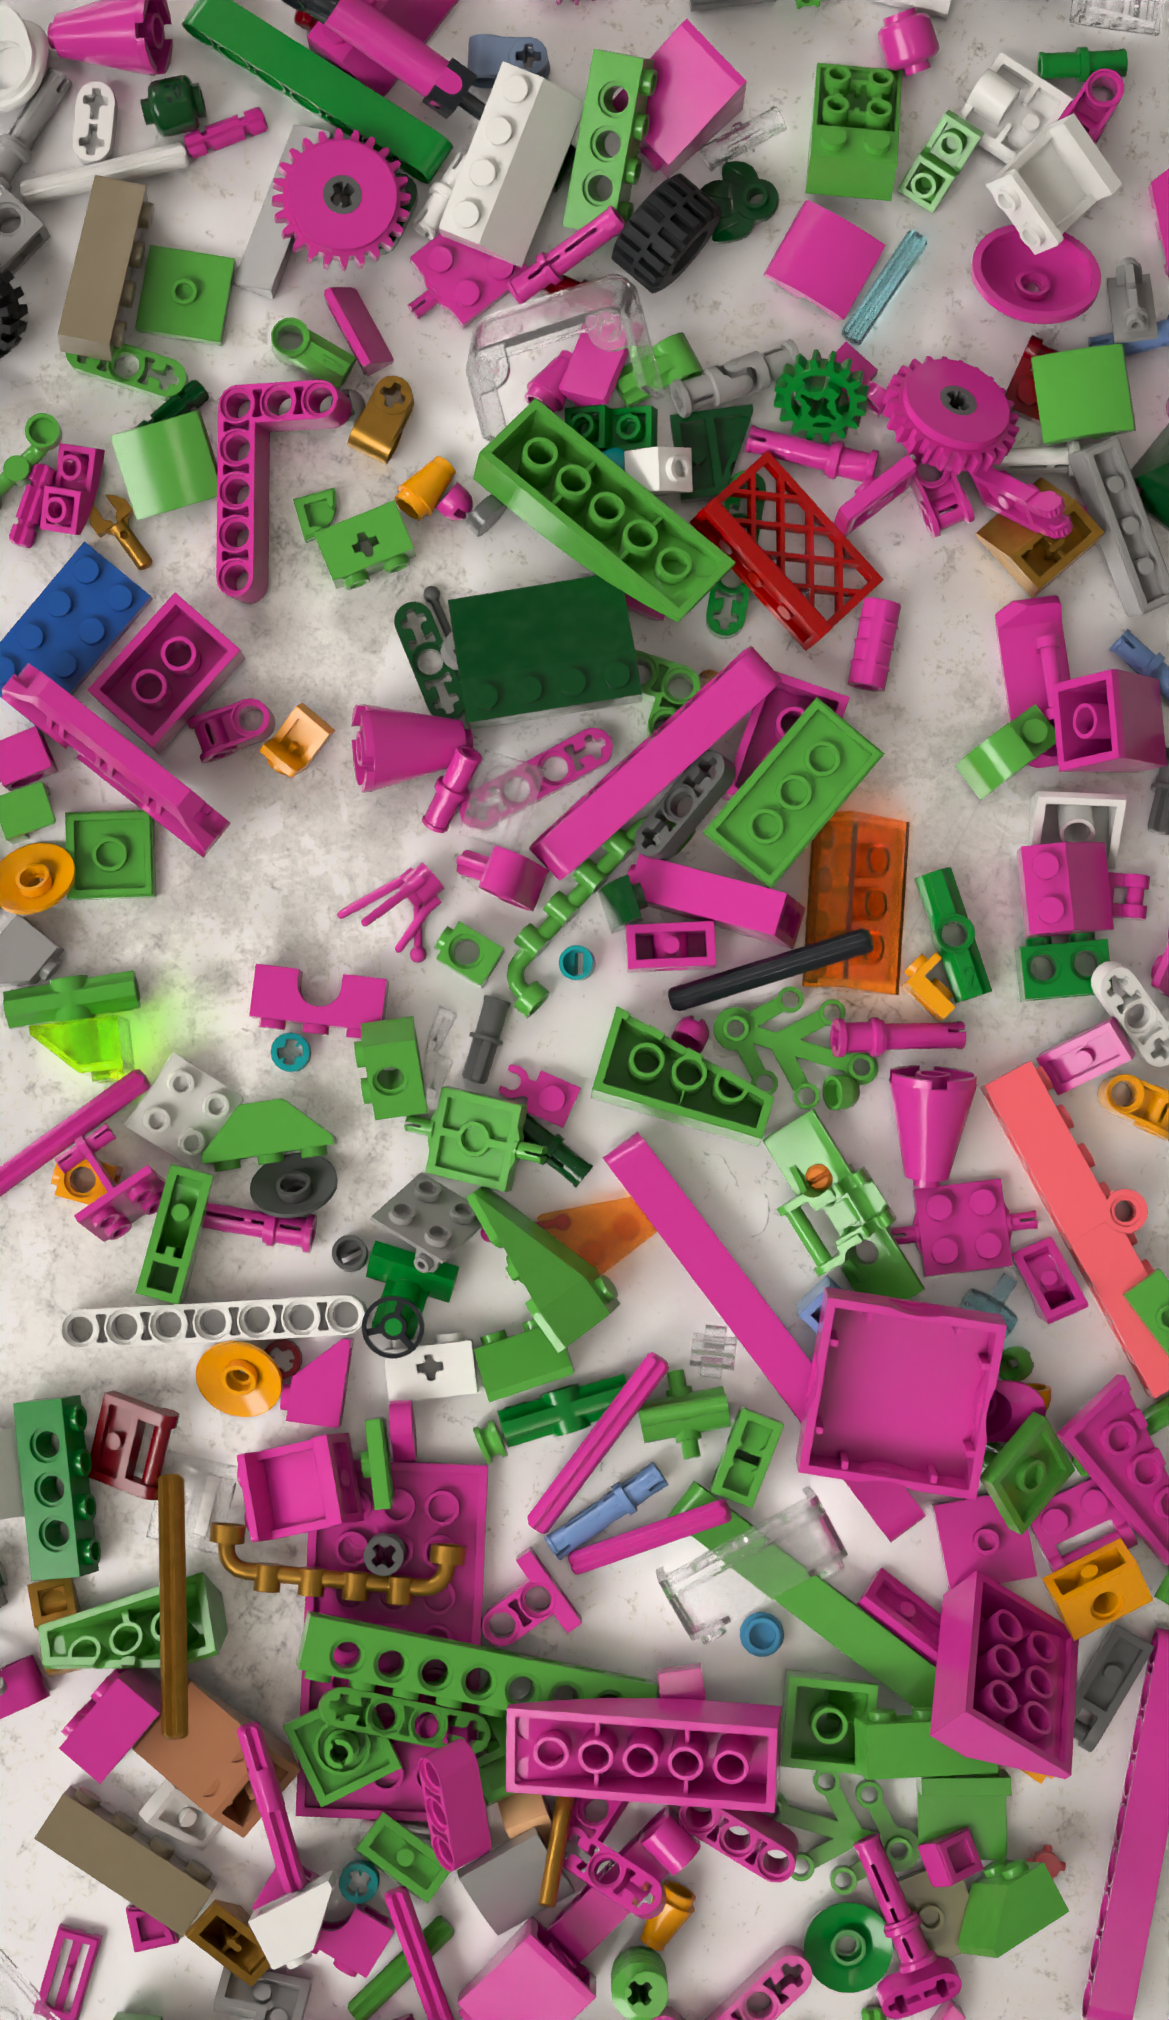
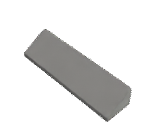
(266, 250)
(1128, 536)

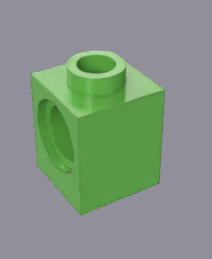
(488, 957)

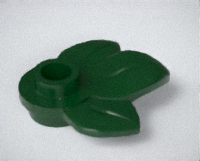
(734, 195)

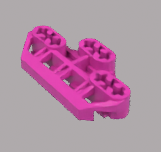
(115, 759)

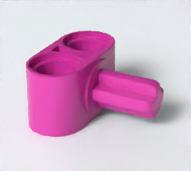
(505, 875)

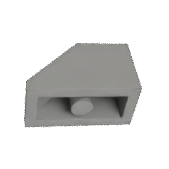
(26, 954)

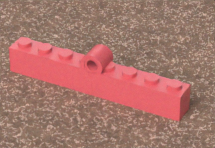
(1081, 1210)

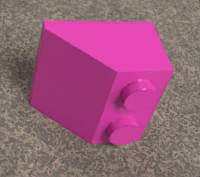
(1064, 888)

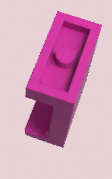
(299, 1487)

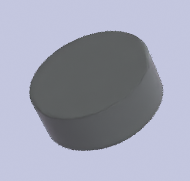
(485, 515)

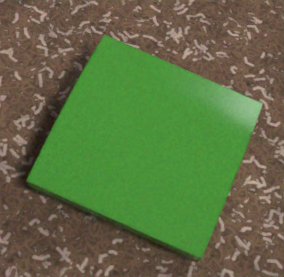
(1083, 393)
(167, 464)

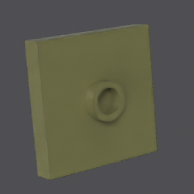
(939, 1908)

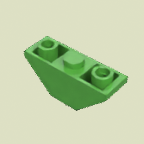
(266, 1132)

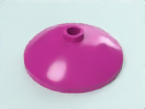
(1035, 287)

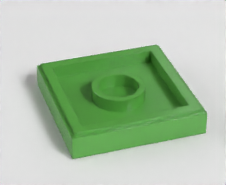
(111, 854)

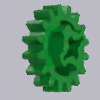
(820, 392)

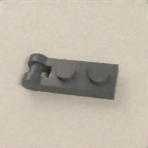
(1108, 1682)

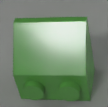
(519, 1361)
(1008, 1907)

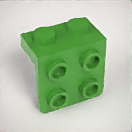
(965, 1801)

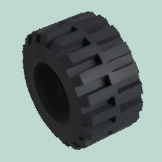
(666, 233)

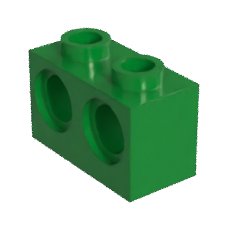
(1065, 979)

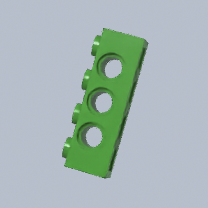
(599, 118)

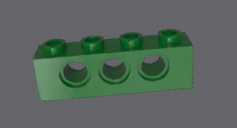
(43, 1506)

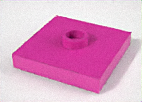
(875, 495)
(978, 1539)

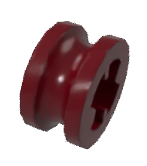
(284, 1345)

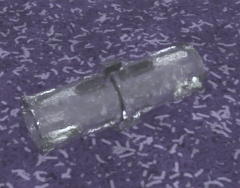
(743, 138)

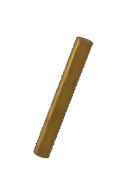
(556, 1851)

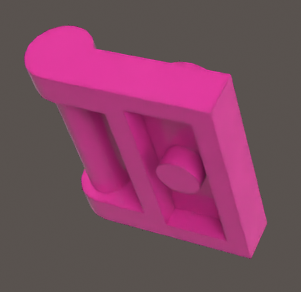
(1072, 1513)

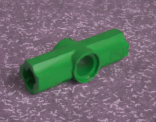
(943, 907)
(559, 1410)

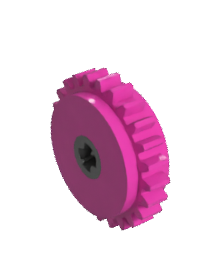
(347, 169)
(950, 415)

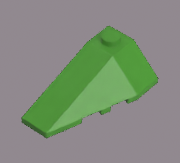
(563, 1287)

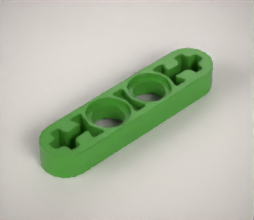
(405, 1716)

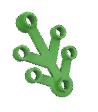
(787, 1044)
(846, 1831)

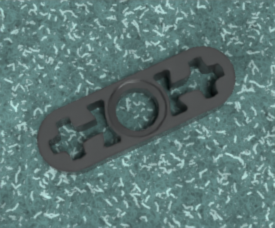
(666, 809)

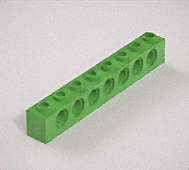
(325, 1632)

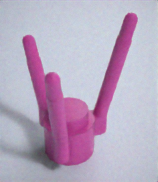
(416, 886)

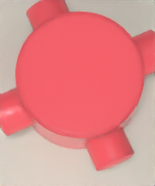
(1050, 1859)

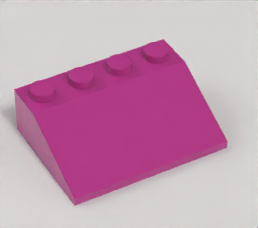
(1004, 1680)

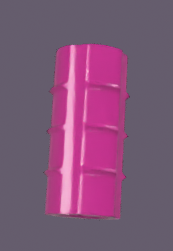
(874, 644)

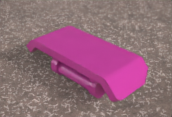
(1032, 659)

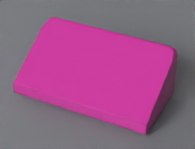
(358, 329)
(591, 373)

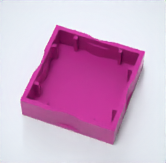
(900, 1393)

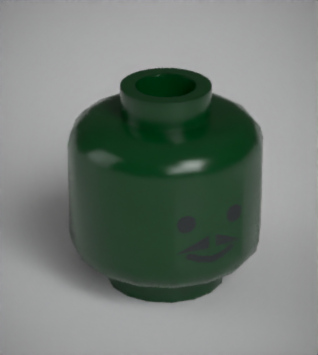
(174, 105)

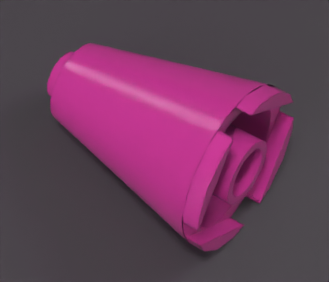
(115, 35)
(402, 745)
(930, 1119)

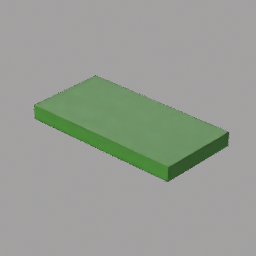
(793, 793)

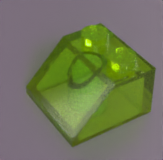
(91, 1045)

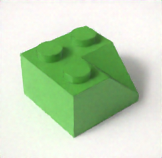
(820, 1720)

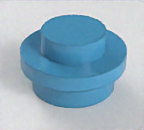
(761, 1634)

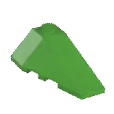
(128, 1631)

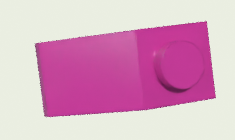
(320, 1388)

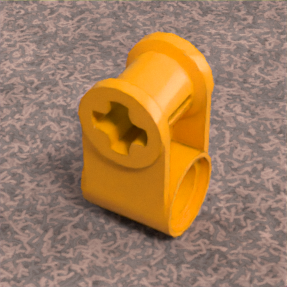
(1146, 1107)

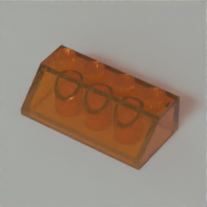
(855, 885)

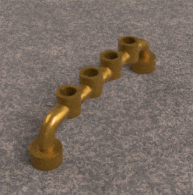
(314, 1580)

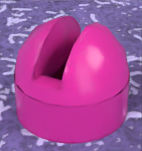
(456, 503)
(691, 1033)

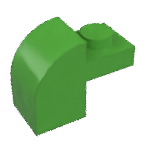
(1007, 752)

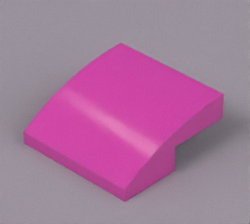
(824, 260)

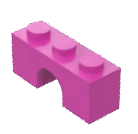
(279, 1000)
(353, 1941)

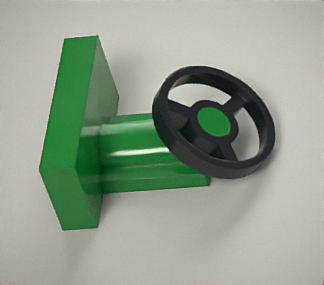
(403, 1296)

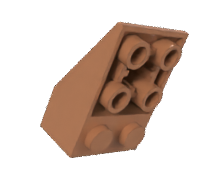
(210, 1760)

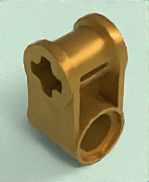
(379, 426)

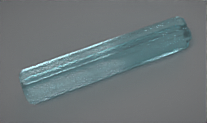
(884, 287)

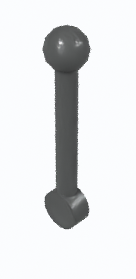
(432, 595)

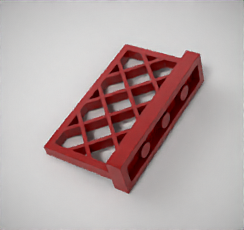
(757, 566)

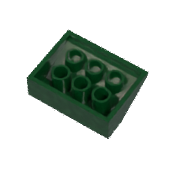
(544, 651)

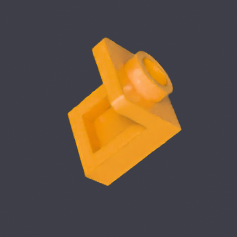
(297, 741)

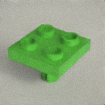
(337, 1758)

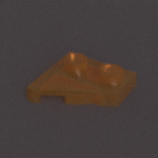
(600, 1231)

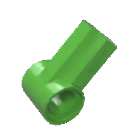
(315, 355)
(674, 361)

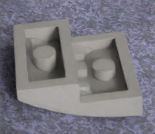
(509, 1881)

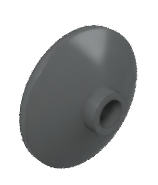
(293, 1186)

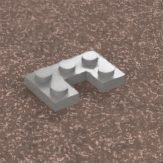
(270, 1998)

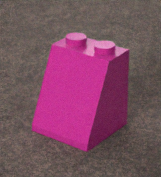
(691, 102)
(1109, 723)
(529, 1981)

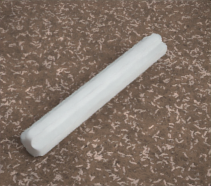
(124, 168)

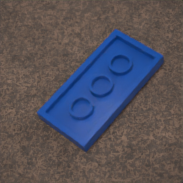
(73, 621)

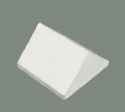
(1077, 818)

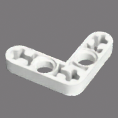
(1153, 1023)

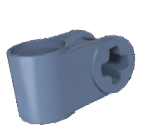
(489, 51)

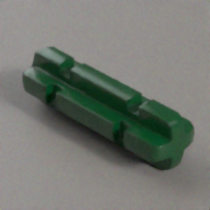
(193, 395)

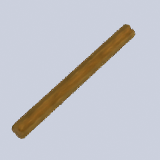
(172, 1607)

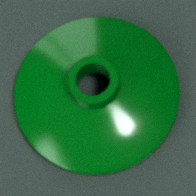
(851, 1969)

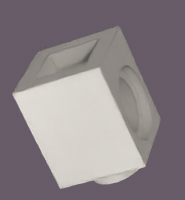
(661, 469)

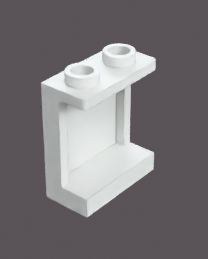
(1053, 183)

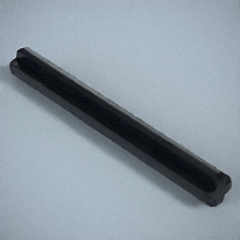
(771, 969)

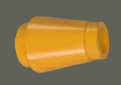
(424, 489)
(677, 1910)

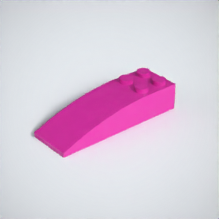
(647, 1751)

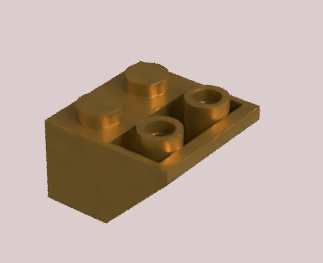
(1033, 557)

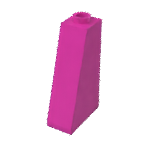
(726, 901)

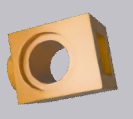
(66, 1185)

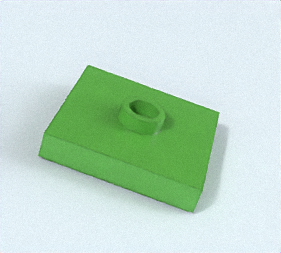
(185, 295)

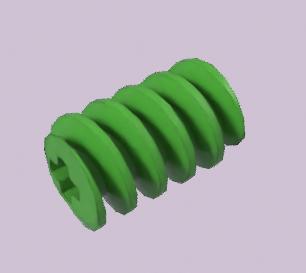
(635, 2000)

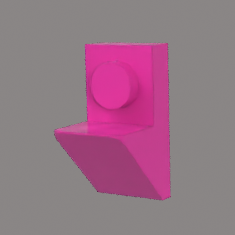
(1049, 1281)

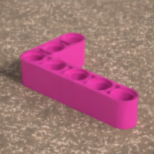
(255, 470)

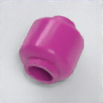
(908, 41)

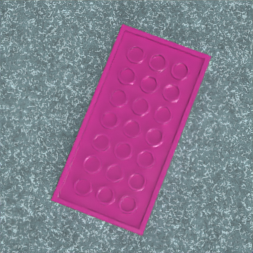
(431, 1506)

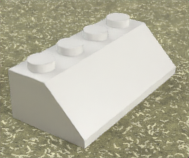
(511, 165)

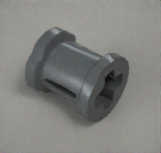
(384, 1567)

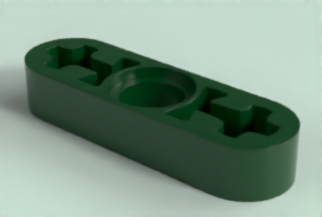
(407, 637)

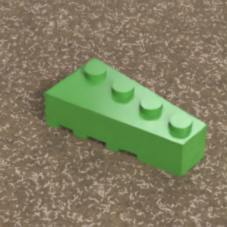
(674, 1083)

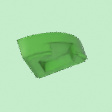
(316, 512)

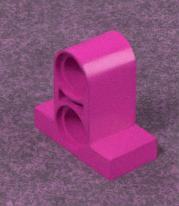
(524, 1615)

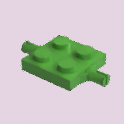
(476, 1138)

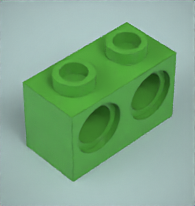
(746, 1456)

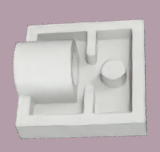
(1012, 107)

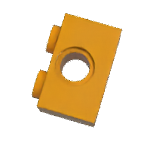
(1097, 1589)

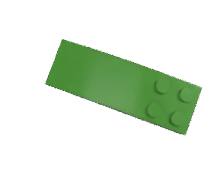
(599, 513)

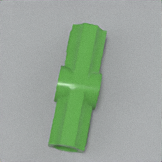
(71, 999)

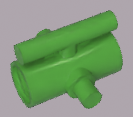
(684, 1414)

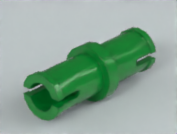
(1080, 63)

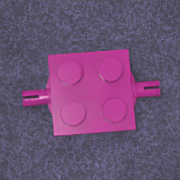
(460, 279)
(963, 1228)

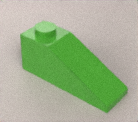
(175, 1235)

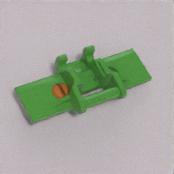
(852, 1202)

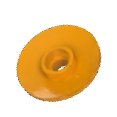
(35, 878)
(235, 1391)

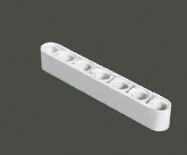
(193, 1328)

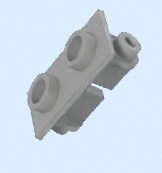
(1131, 303)

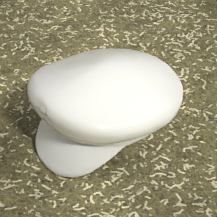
(22, 59)

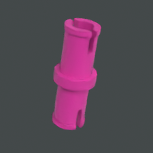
(451, 789)

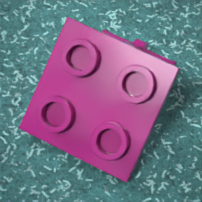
(124, 1203)

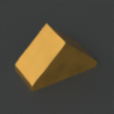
(229, 1939)

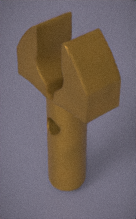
(121, 531)

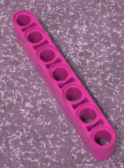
(655, 763)

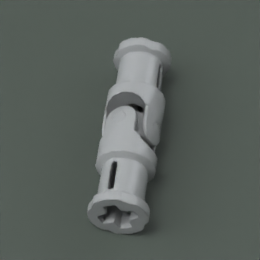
(733, 379)

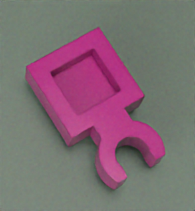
(547, 1097)

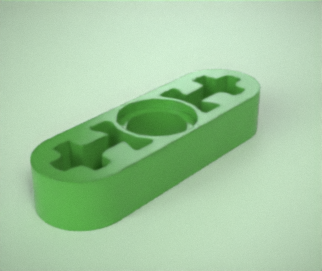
(154, 388)

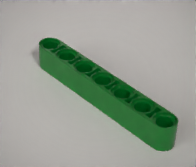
(317, 85)

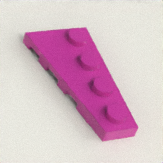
(1120, 1457)

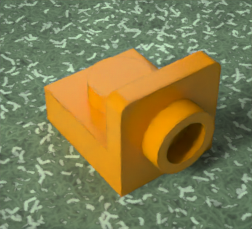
(930, 995)

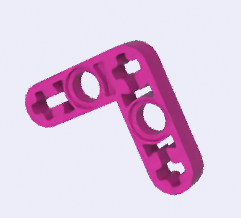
(591, 1837)

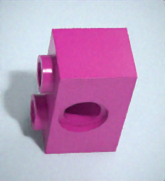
(670, 946)

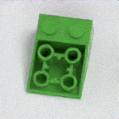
(854, 132)

